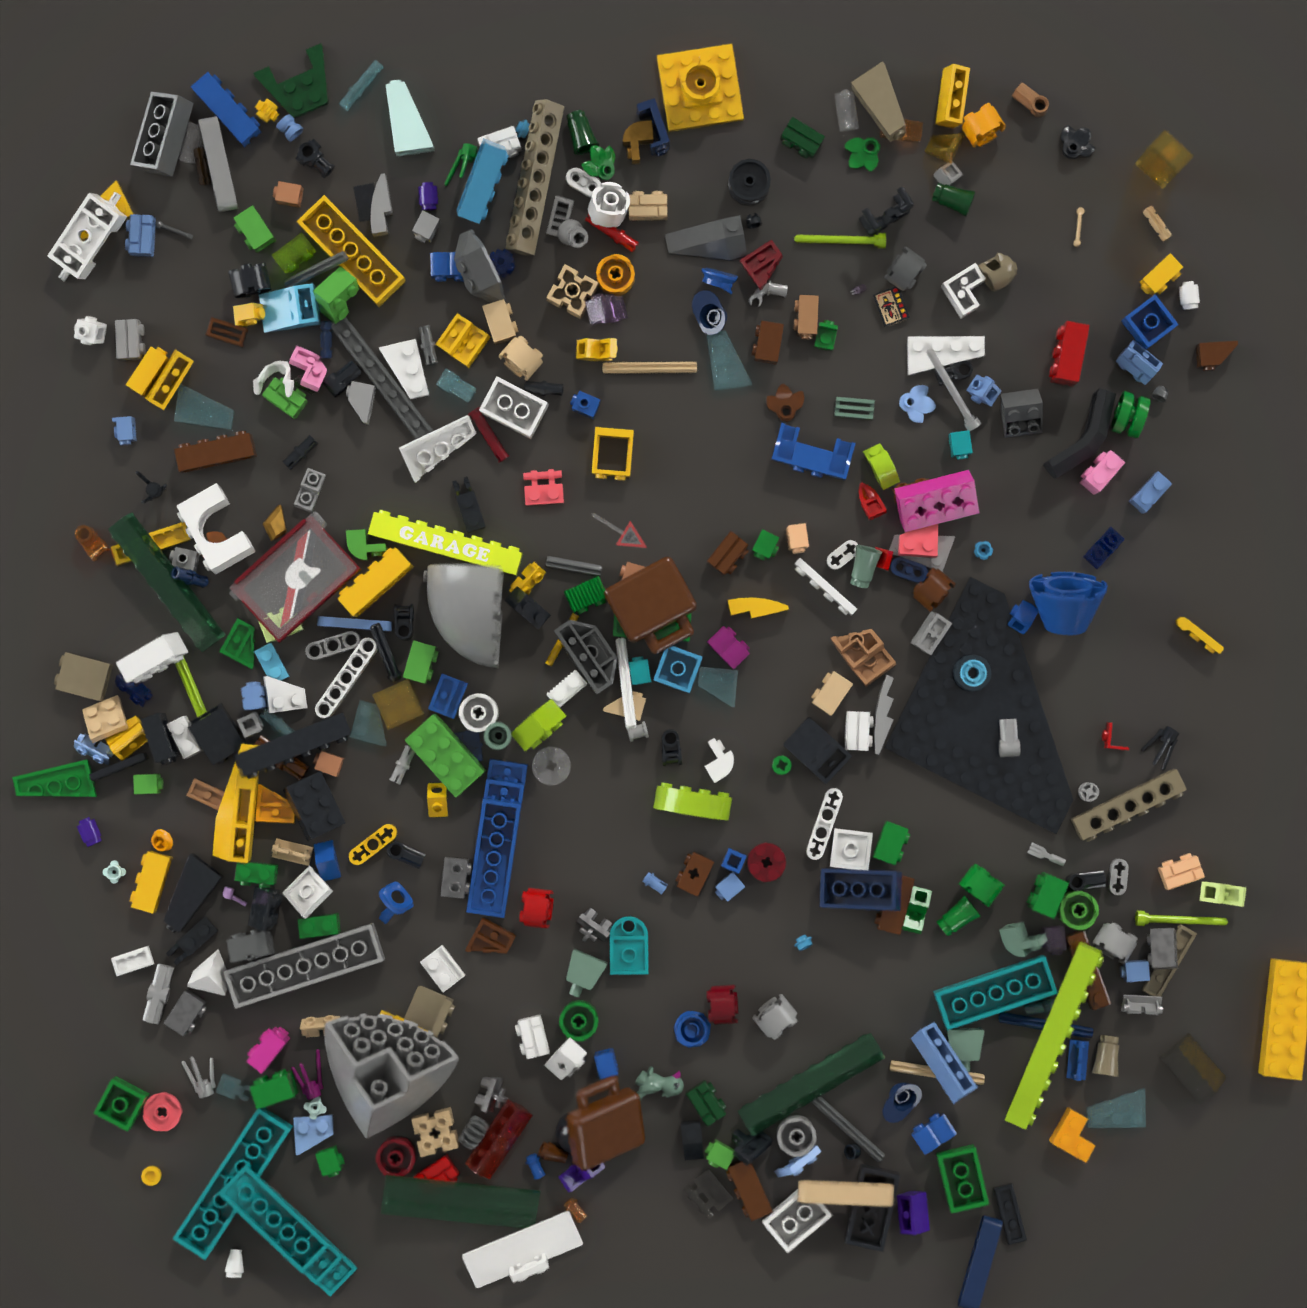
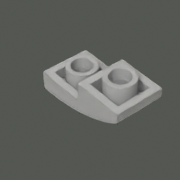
(309, 490)

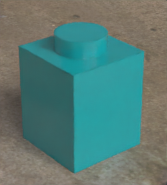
(960, 444)
(639, 671)

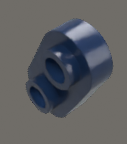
(908, 569)

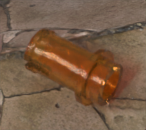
(576, 1211)

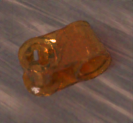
(92, 542)

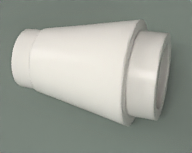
(234, 1264)

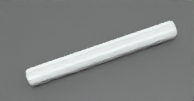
(625, 681)

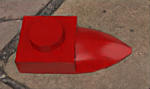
(871, 502)

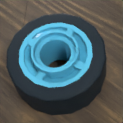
(961, 673)

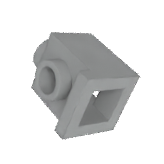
(191, 561)
(250, 724)

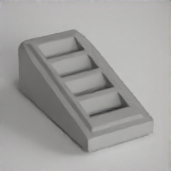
(558, 199)

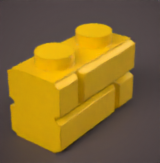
(129, 740)

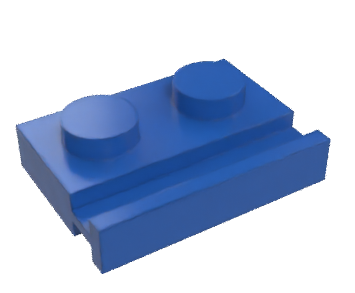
(448, 696)

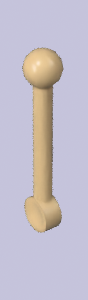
(1080, 211)

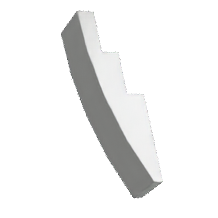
(881, 721)

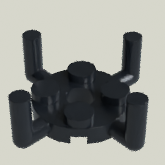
(891, 215)

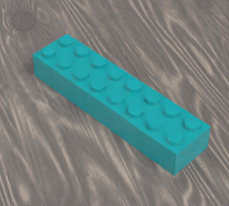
(211, 1212)

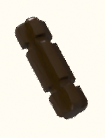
(201, 165)

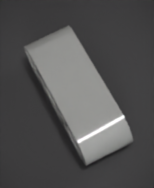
(323, 645)

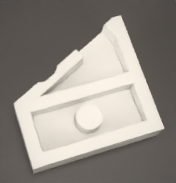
(283, 696)

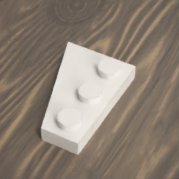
(407, 367)

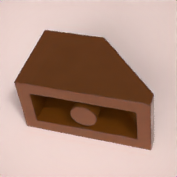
(1213, 353)

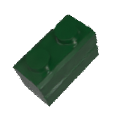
(802, 138)
(706, 1102)

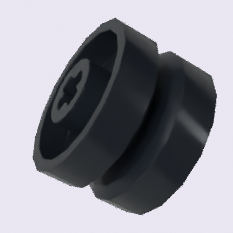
(749, 193)

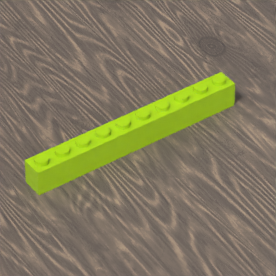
(1053, 1035)

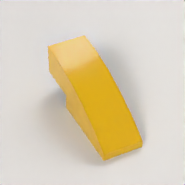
(755, 606)

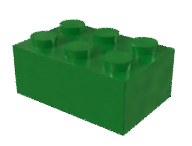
(962, 1178)

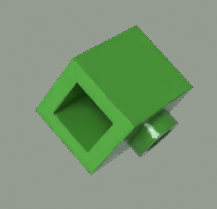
(719, 1154)

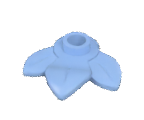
(920, 403)

